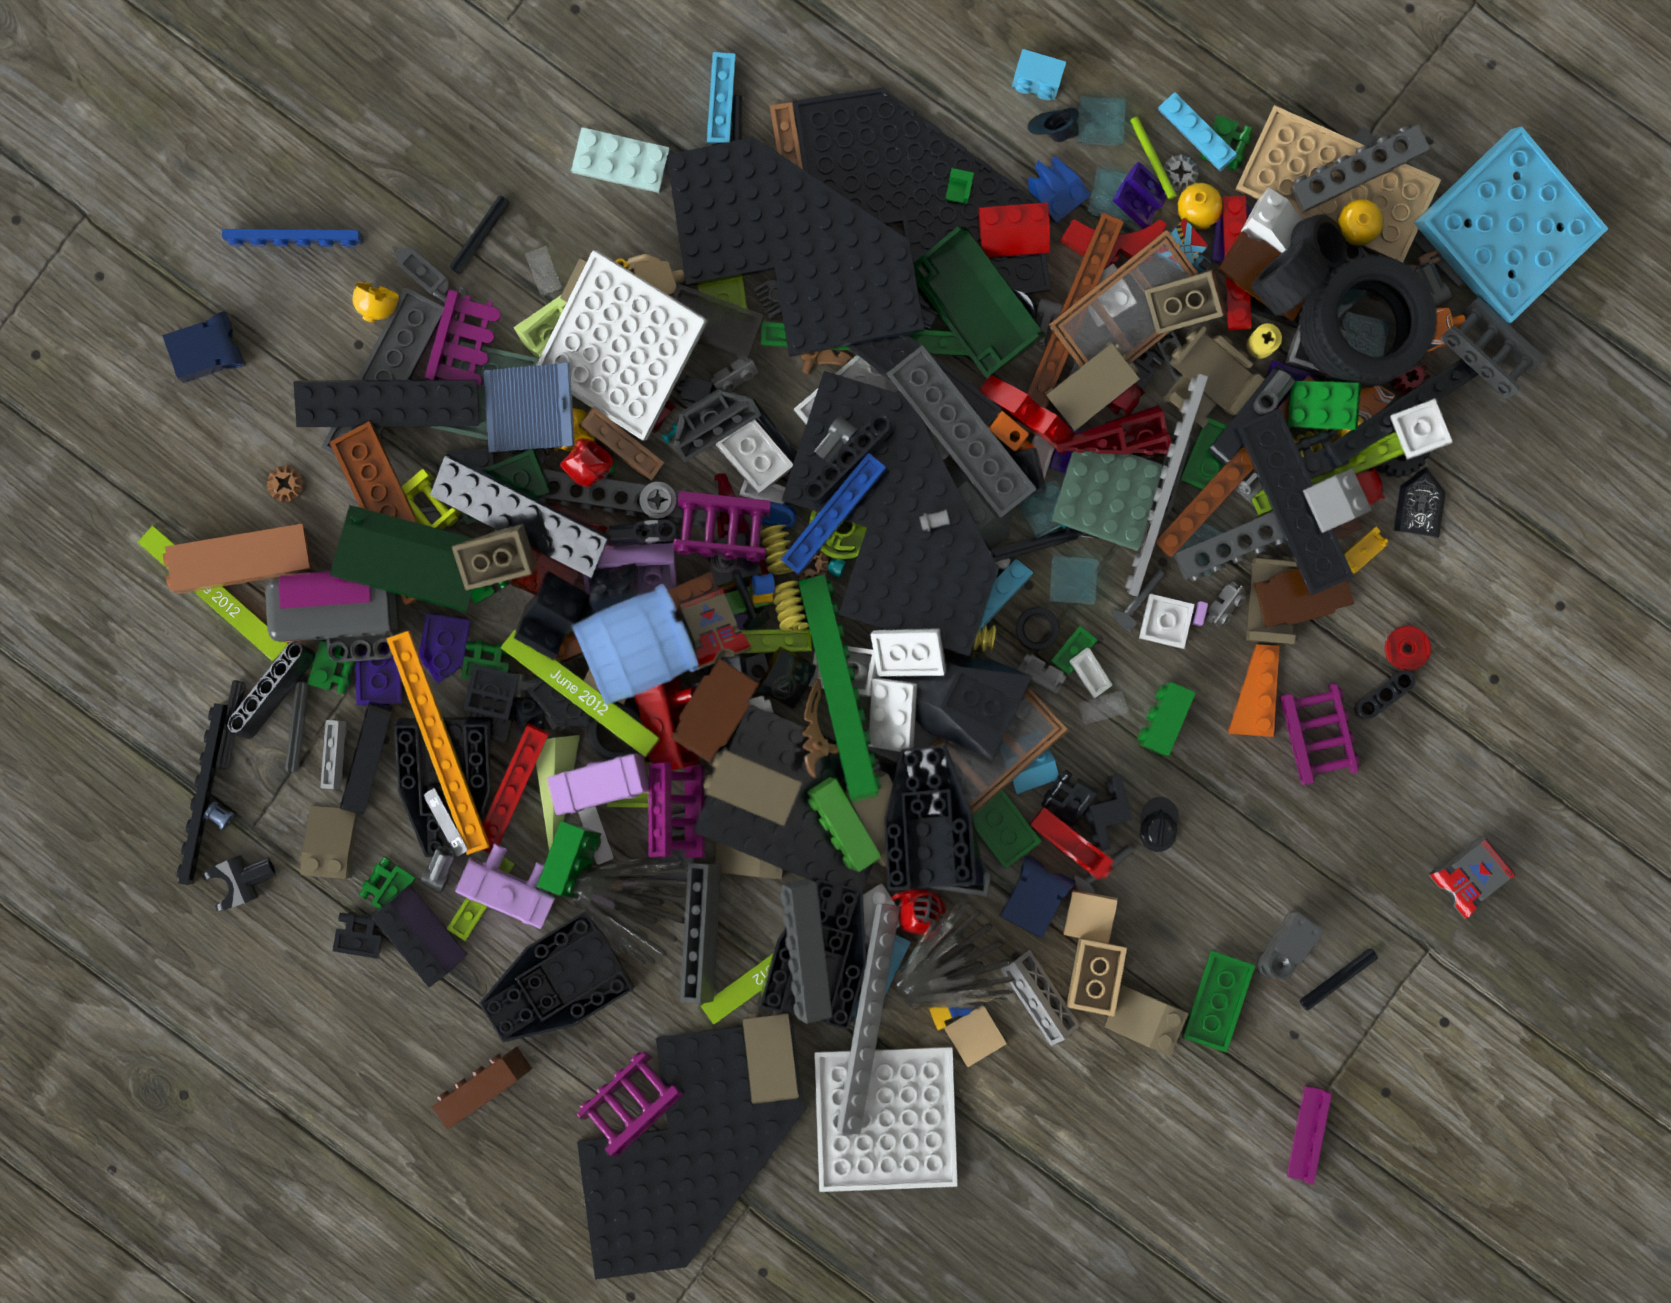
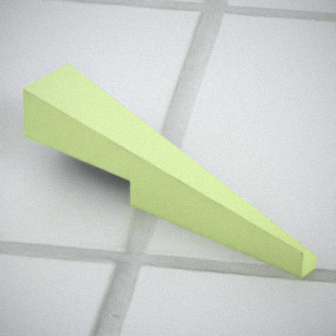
(539, 326)
(556, 756)

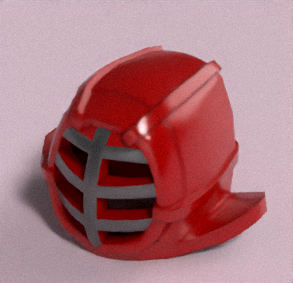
(587, 463)
(918, 913)

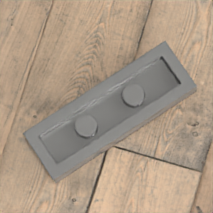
(333, 754)

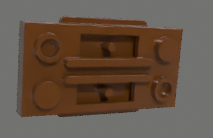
(1246, 261)
(1289, 602)
(714, 710)

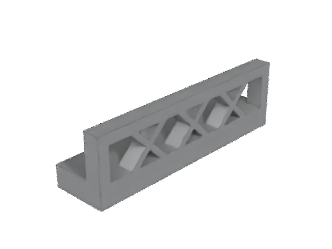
(1038, 1000)

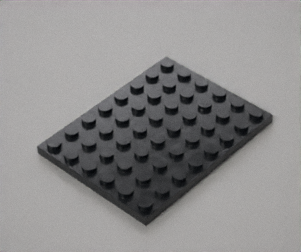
(802, 843)

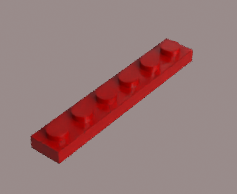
(1237, 299)
(513, 784)

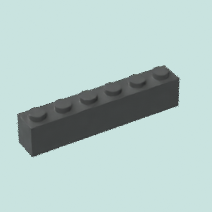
(700, 932)
(806, 951)

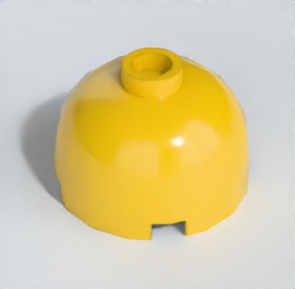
(1200, 205)
(1360, 222)
(374, 302)

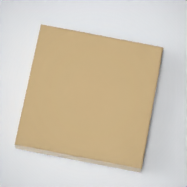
(1090, 916)
(975, 1036)

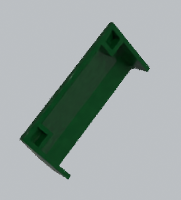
(976, 301)
(400, 558)

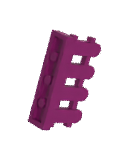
(459, 328)

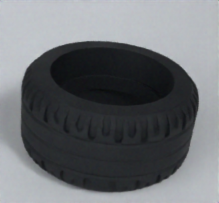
(1327, 234)
(594, 739)

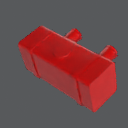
(660, 715)

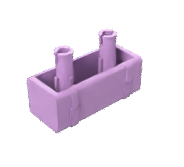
(599, 784)
(504, 891)

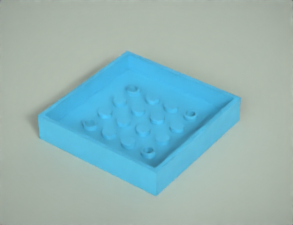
(1511, 224)

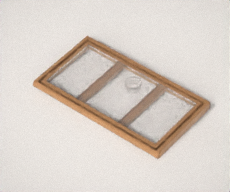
(1119, 306)
(1026, 739)

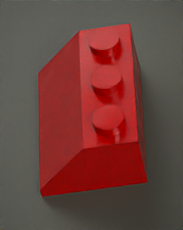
(1014, 230)

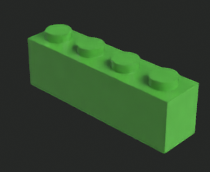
(843, 824)

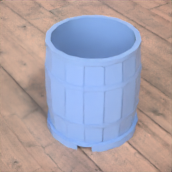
(635, 645)

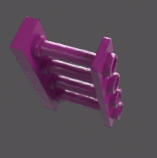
(734, 507)
(1297, 727)
(661, 810)
(634, 1126)

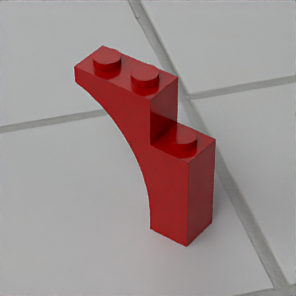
(1079, 236)
(1026, 411)
(1072, 844)

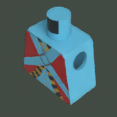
(1191, 245)

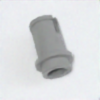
(934, 520)

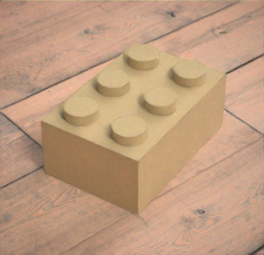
(1096, 977)

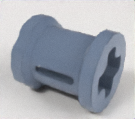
(218, 816)

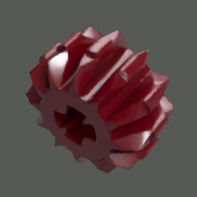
(1419, 379)

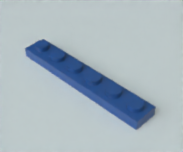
(281, 238)
(833, 513)

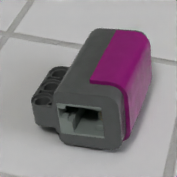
(332, 610)

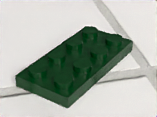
(520, 472)

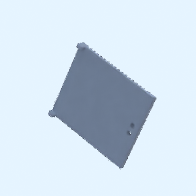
(528, 407)

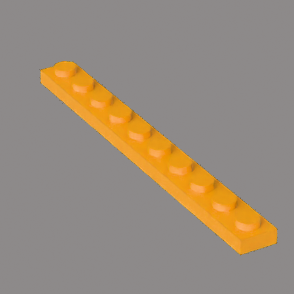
(438, 741)

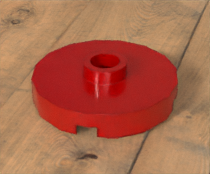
(1419, 648)

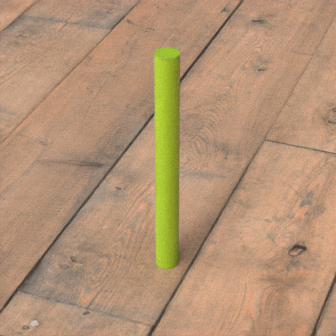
(1153, 158)

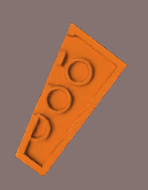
(1257, 698)

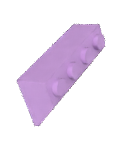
(654, 562)

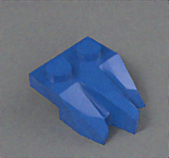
(1058, 187)

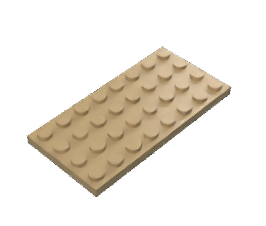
(1298, 147)

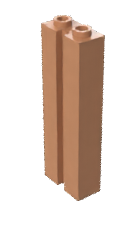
(237, 559)

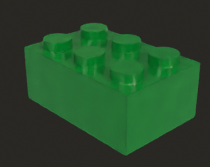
(1165, 718)
(568, 856)

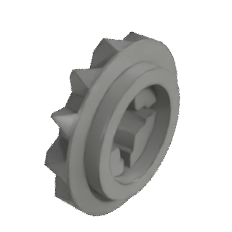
(1188, 165)
(650, 492)

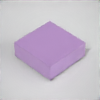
(1200, 613)

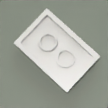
(755, 456)
(908, 652)
(892, 714)

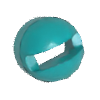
(836, 567)

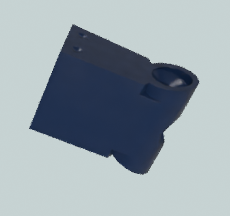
(203, 348)
(1035, 897)

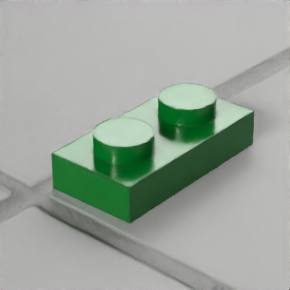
(1075, 644)

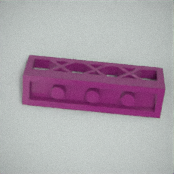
(1309, 1134)

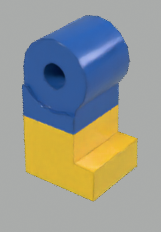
(762, 588)
(941, 1014)

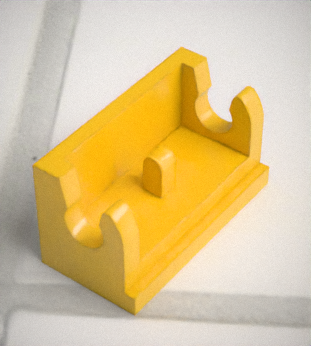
(1365, 549)

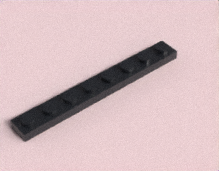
(1381, 424)
(200, 803)

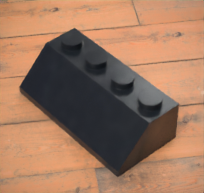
(418, 935)

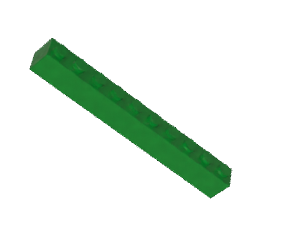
(838, 688)

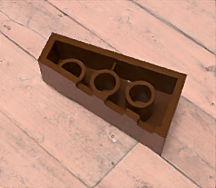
(481, 1088)

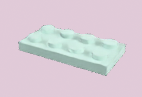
(620, 160)

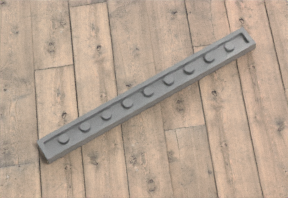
(1168, 475)
(868, 1019)

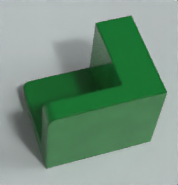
(959, 186)

